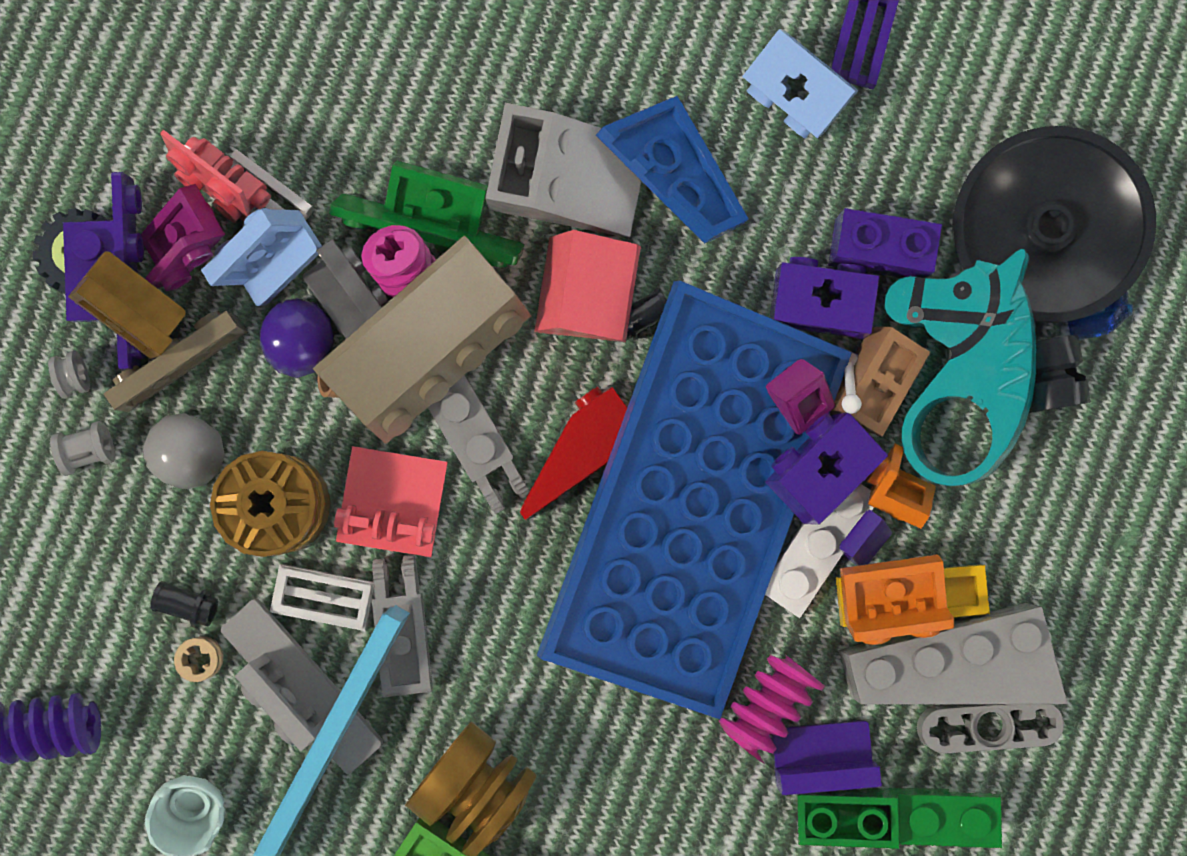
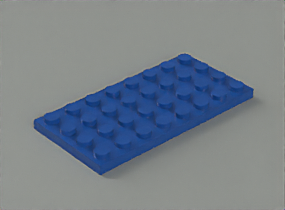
(683, 508)

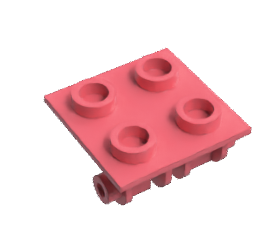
(211, 171)
(391, 501)

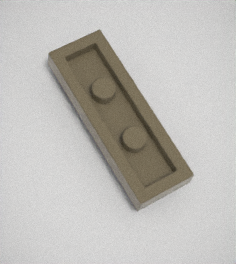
(139, 384)

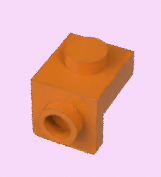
(899, 492)

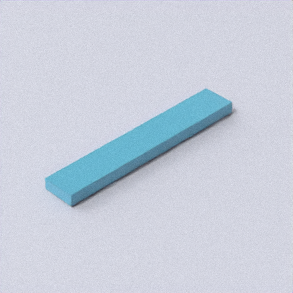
(332, 732)

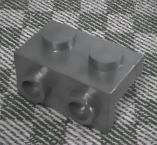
(341, 288)

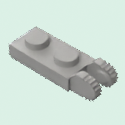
(476, 441)
(408, 662)

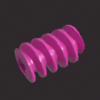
(395, 258)
(770, 706)

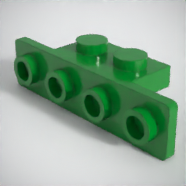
(433, 205)

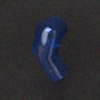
(1102, 321)

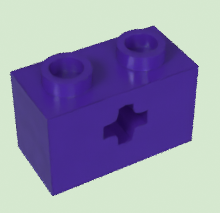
(885, 244)
(846, 316)
(850, 457)

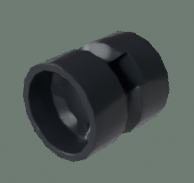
(1056, 375)

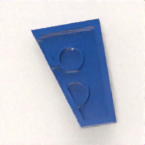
(677, 167)

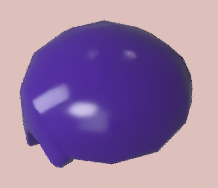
(296, 337)

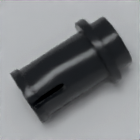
(645, 313)
(184, 604)

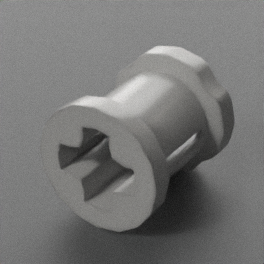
(82, 448)

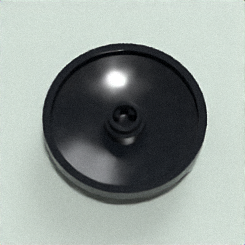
(1070, 206)

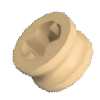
(190, 671)

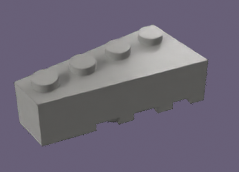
(979, 661)

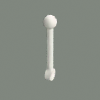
(851, 402)

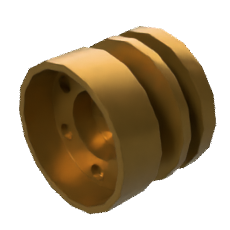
(299, 504)
(472, 791)

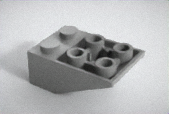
(560, 173)

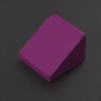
(801, 395)

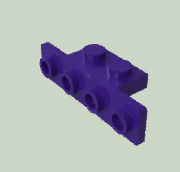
(90, 239)

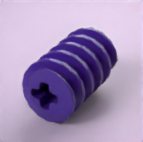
(50, 731)

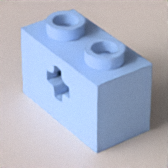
(788, 58)

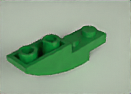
(899, 817)

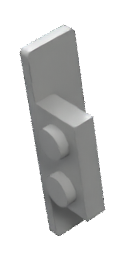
(292, 686)

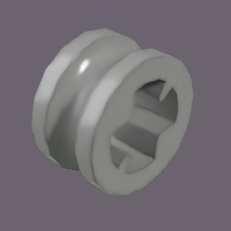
(69, 374)

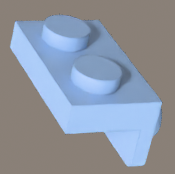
(264, 254)

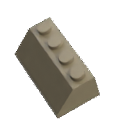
(423, 341)

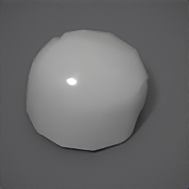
(183, 451)

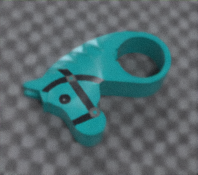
(992, 360)

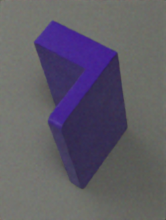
(825, 758)

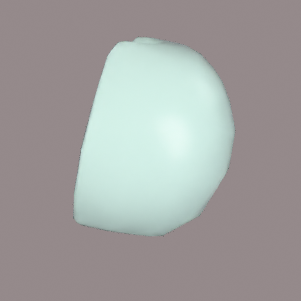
(185, 816)

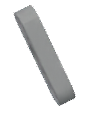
(955, 742)

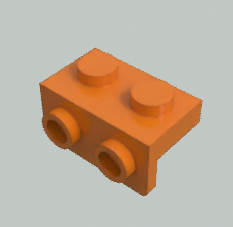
(895, 599)

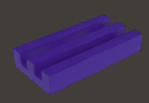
(854, 76)

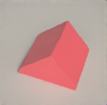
(587, 286)

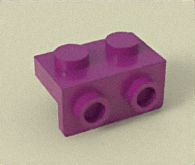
(181, 238)

